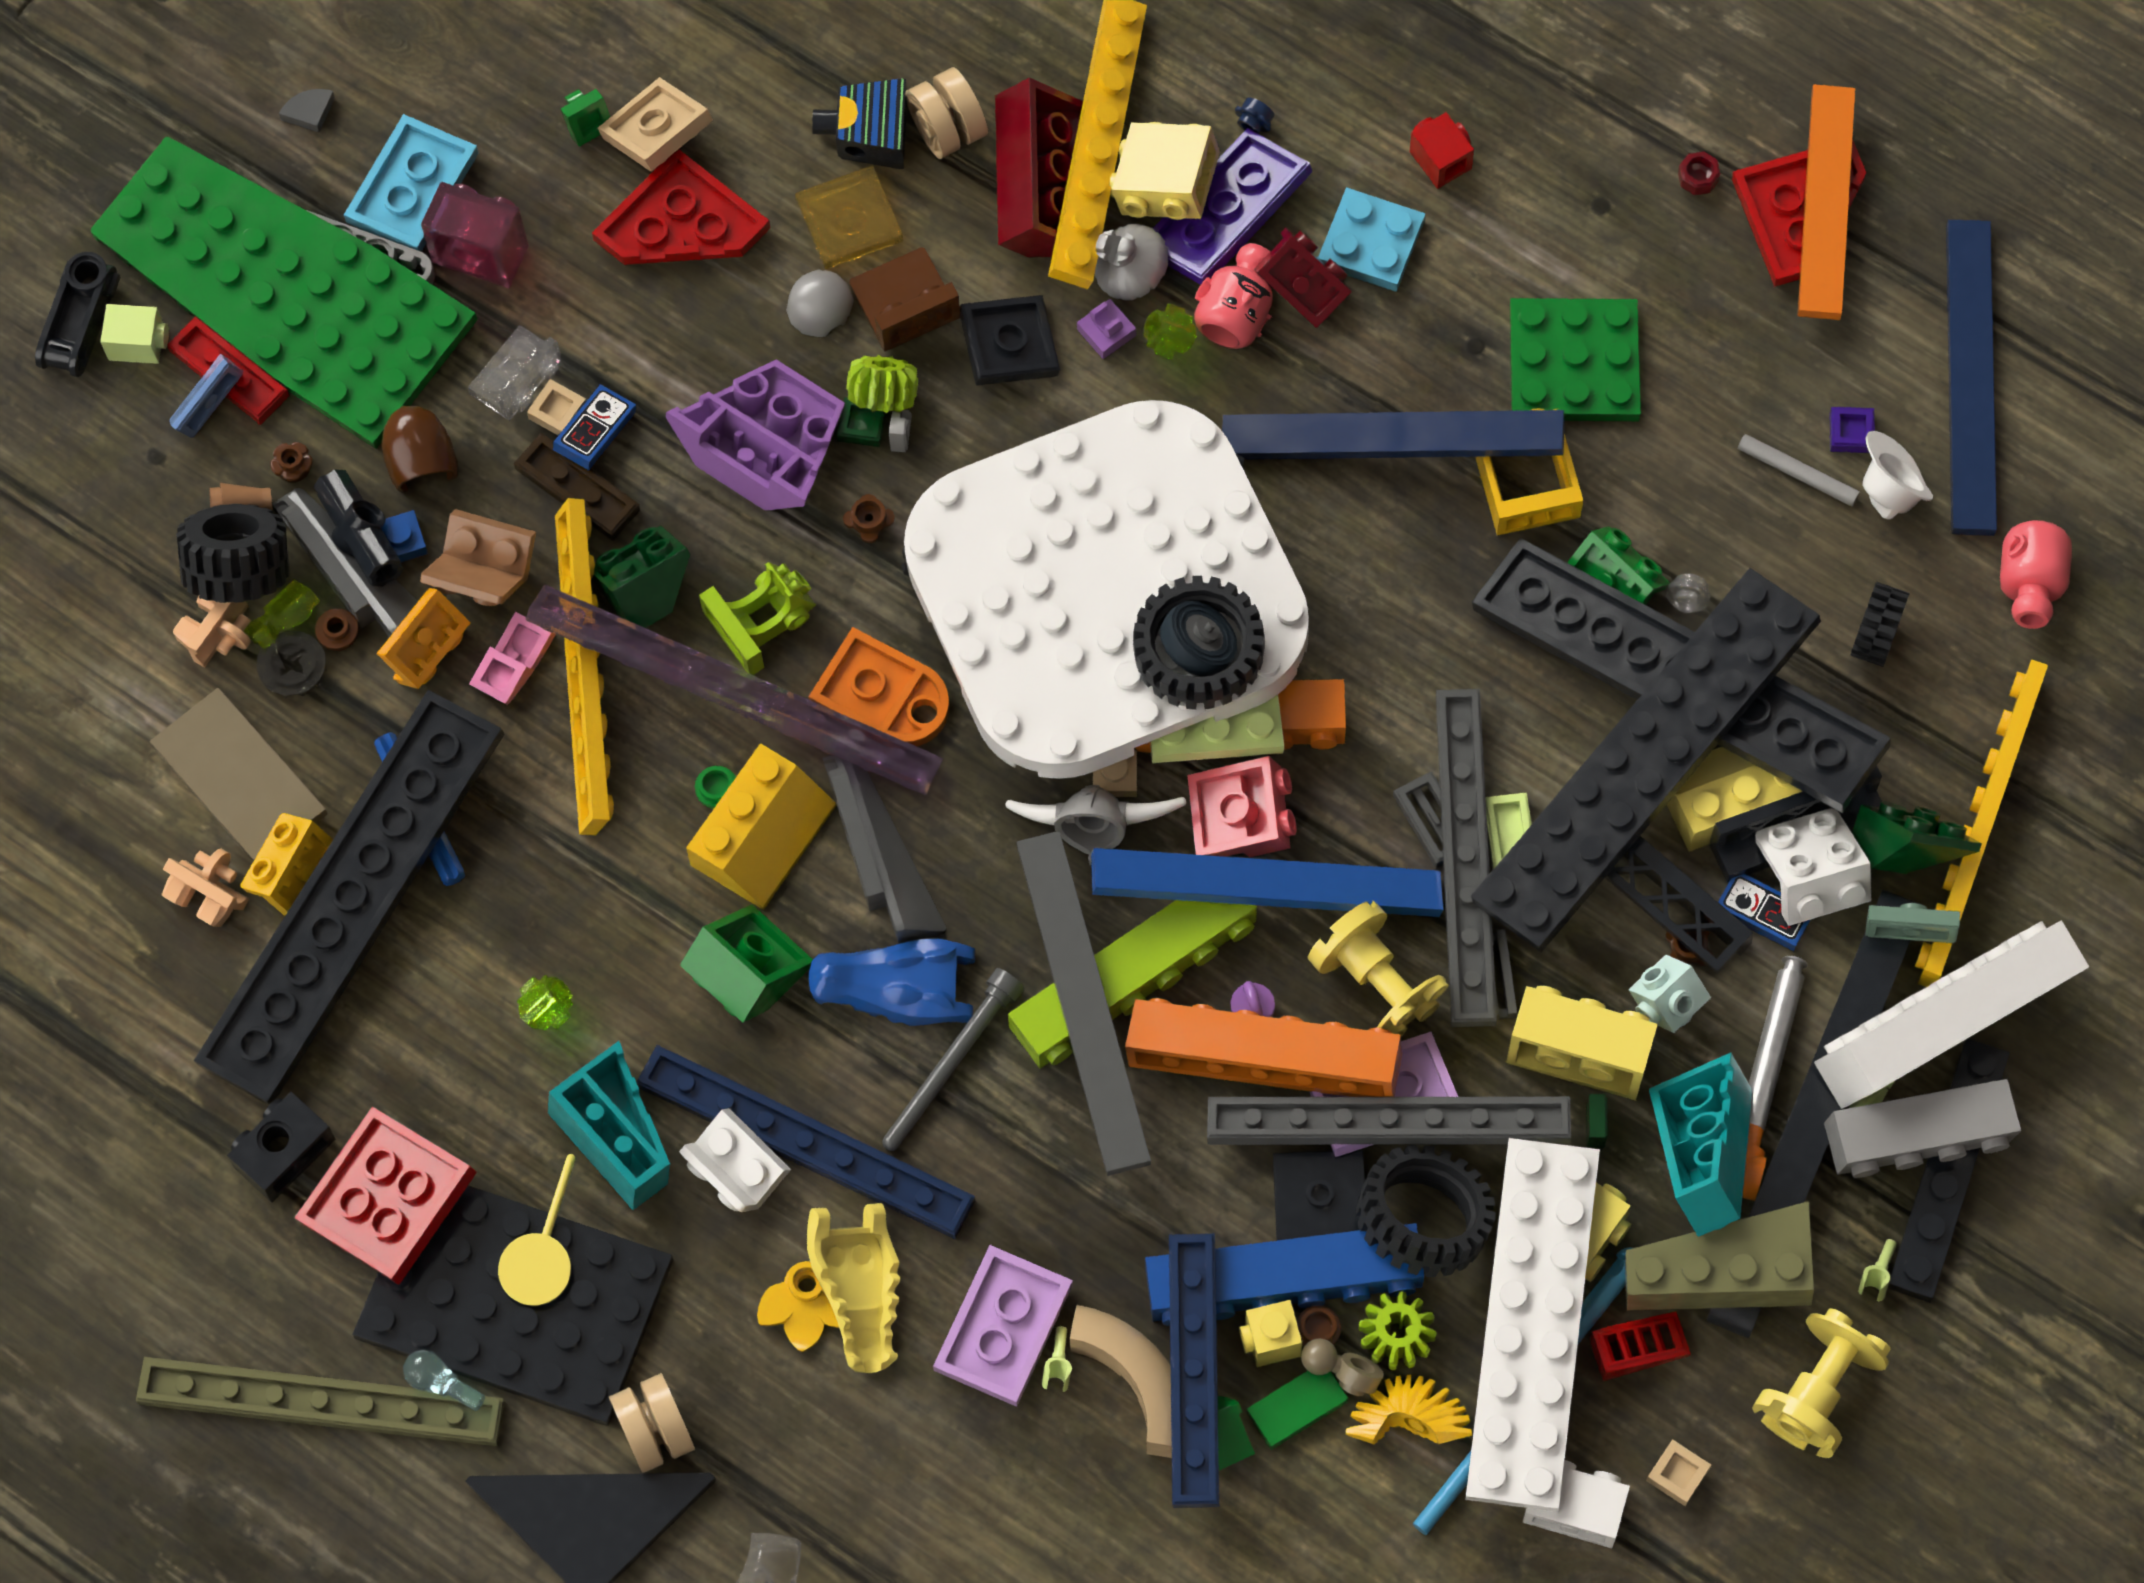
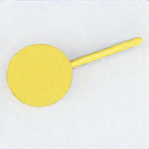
(535, 1265)

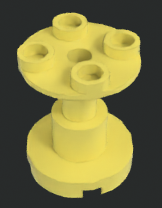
(1368, 960)
(1805, 1410)

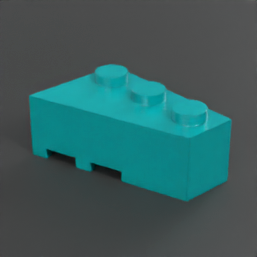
(611, 1127)

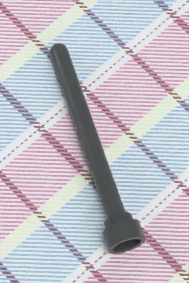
(1001, 991)

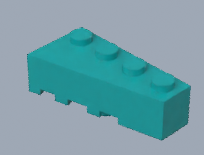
(1705, 1140)

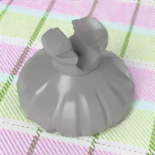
(1130, 261)

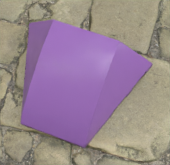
(761, 434)

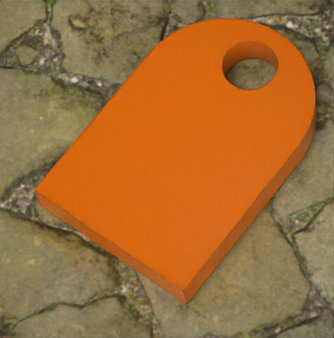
(882, 689)

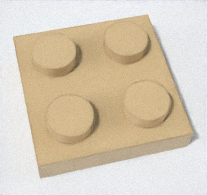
(655, 124)

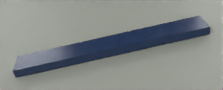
(1971, 378)
(1396, 434)
(809, 1142)

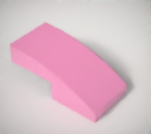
(513, 659)

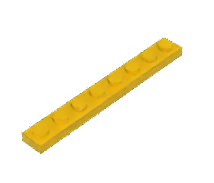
(1097, 142)
(584, 682)
(1986, 805)

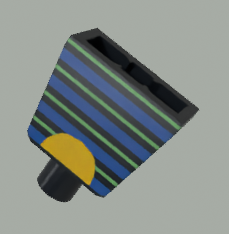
(868, 123)

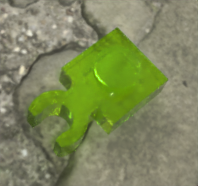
(285, 610)

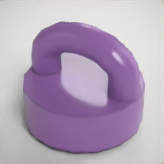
(1253, 998)

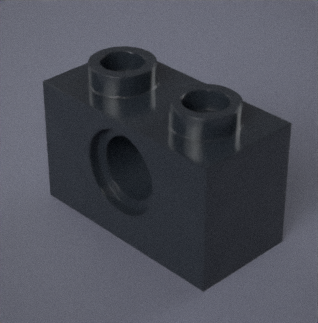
(276, 1171)

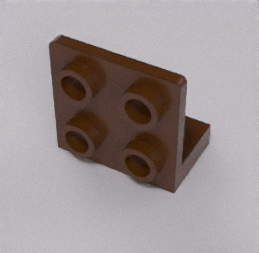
(905, 298)

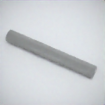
(1798, 470)

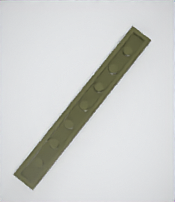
(316, 1401)

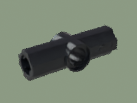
(358, 528)

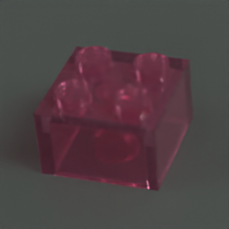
(475, 233)

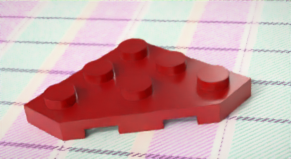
(1774, 207)
(680, 217)

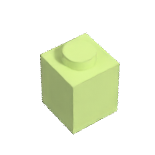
(133, 333)

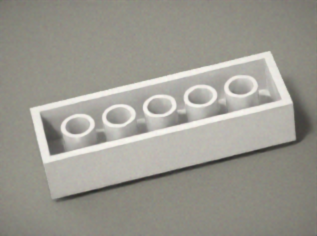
(1949, 1011)

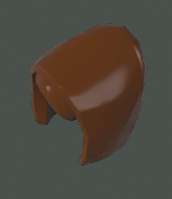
(416, 446)

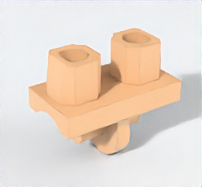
(217, 632)
(219, 898)

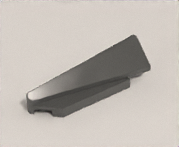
(313, 531)
(880, 855)

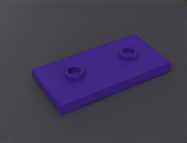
(1244, 193)

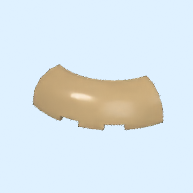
(1137, 1360)

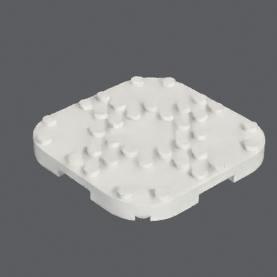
(1051, 554)

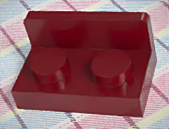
(1303, 278)

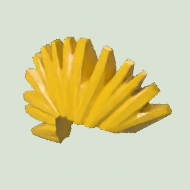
(1412, 1410)

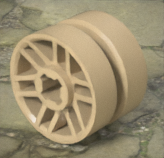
(946, 112)
(652, 1423)

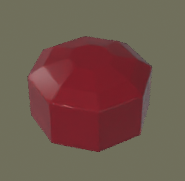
(1699, 173)

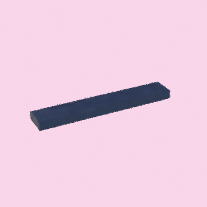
(1194, 1371)

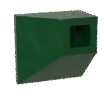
(643, 576)
(1909, 840)

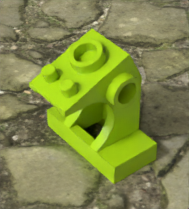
(777, 586)

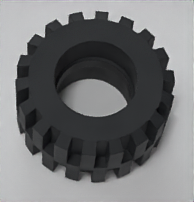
(233, 553)

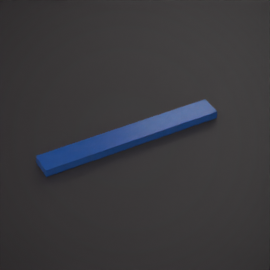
(1264, 882)

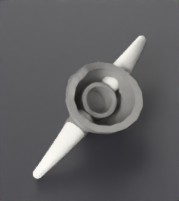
(1094, 817)

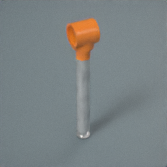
(1768, 1065)

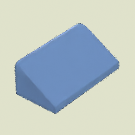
(206, 396)

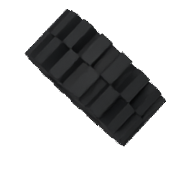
(1879, 624)

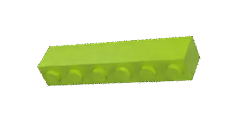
(1134, 967)

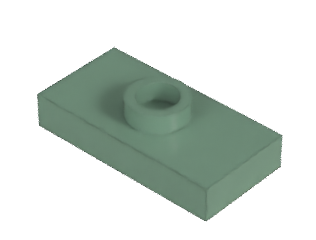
(1912, 922)

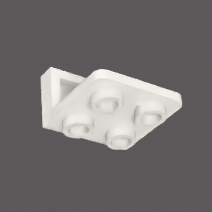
(1816, 865)

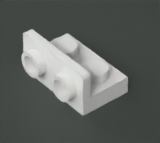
(735, 1162)

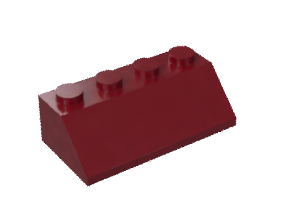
(1033, 163)

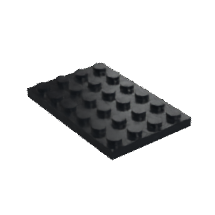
(551, 1353)

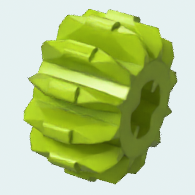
(882, 383)
(1416, 1332)

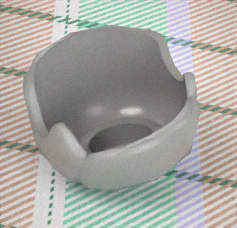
(819, 303)

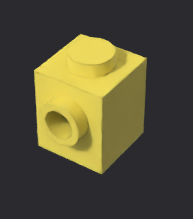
(1271, 1333)

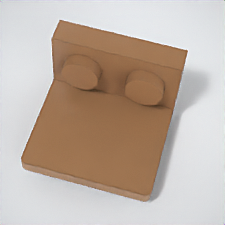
(481, 559)

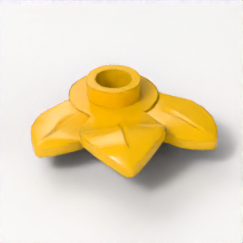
(800, 1312)

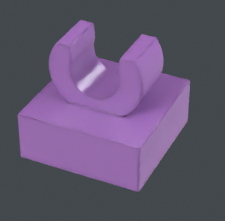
(1106, 328)

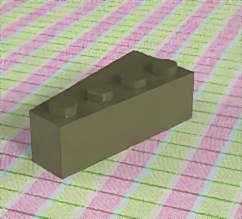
(1742, 1265)

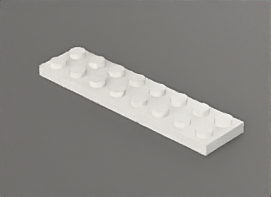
(1532, 1325)

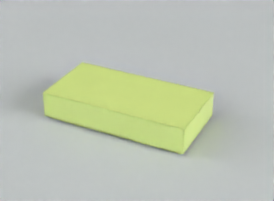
(1506, 823)

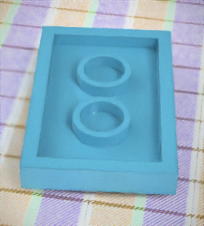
(406, 179)

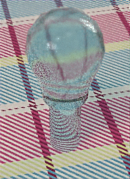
(429, 1373)

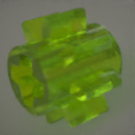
(1169, 331)
(545, 1002)

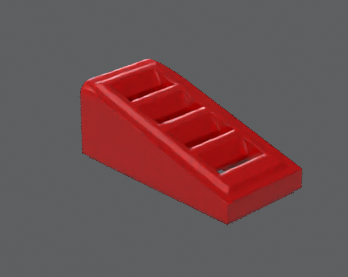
(1610, 1369)

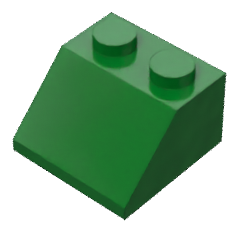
(745, 962)

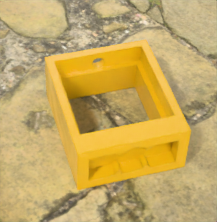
(1534, 509)

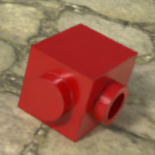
(1441, 149)

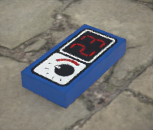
(594, 427)
(1760, 910)

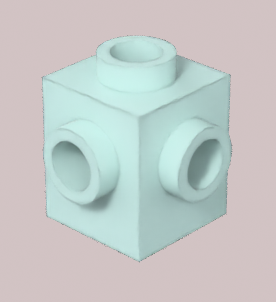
(1669, 993)

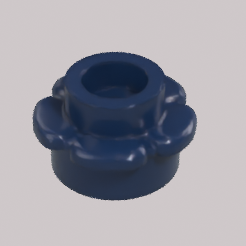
(1254, 115)

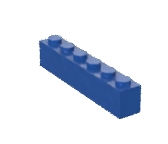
(1294, 1270)

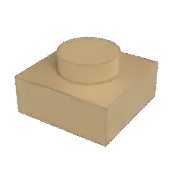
(555, 407)
(1119, 777)
(1678, 1472)

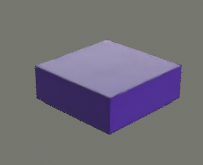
(1850, 428)

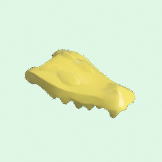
(859, 1280)

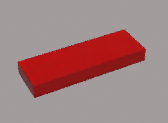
(255, 390)

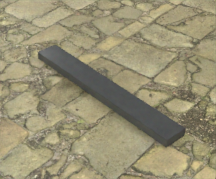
(1465, 857)
(1083, 1004)
(1387, 1120)

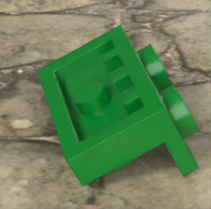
(1612, 560)

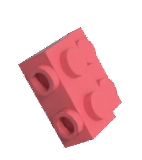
(1241, 809)

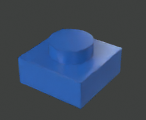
(405, 536)

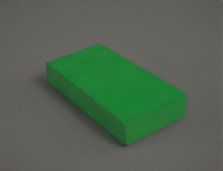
(1296, 1407)

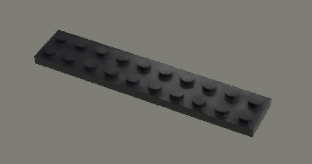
(1632, 644)
(1645, 759)
(349, 898)

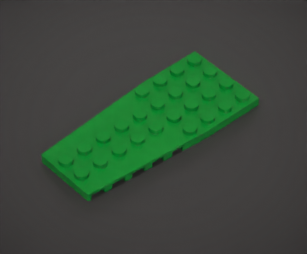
(285, 287)

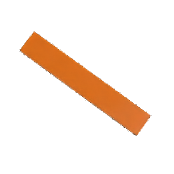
(1826, 202)

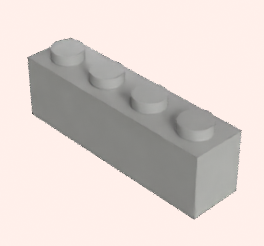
(1922, 1128)

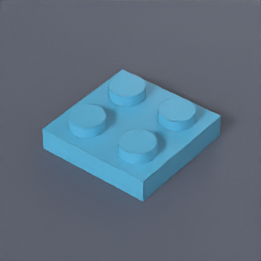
(1372, 238)

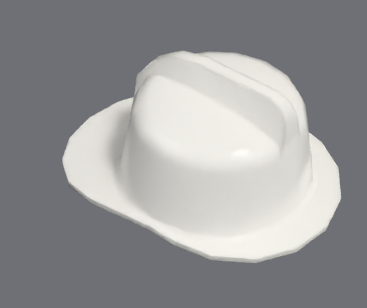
(1892, 477)

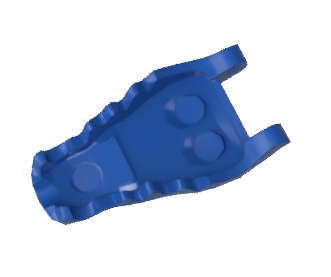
(902, 982)

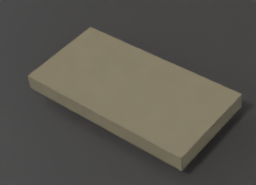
(234, 771)

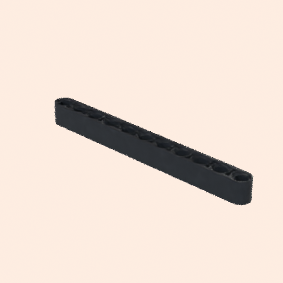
(1805, 1134)

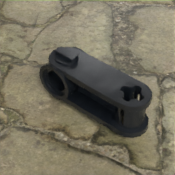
(76, 314)

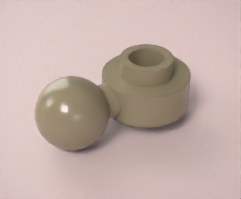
(1354, 1371)

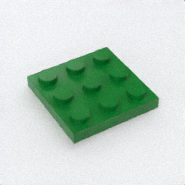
(1576, 357)

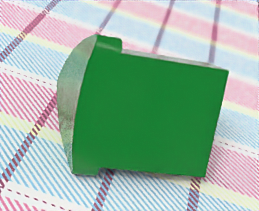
(1233, 1439)

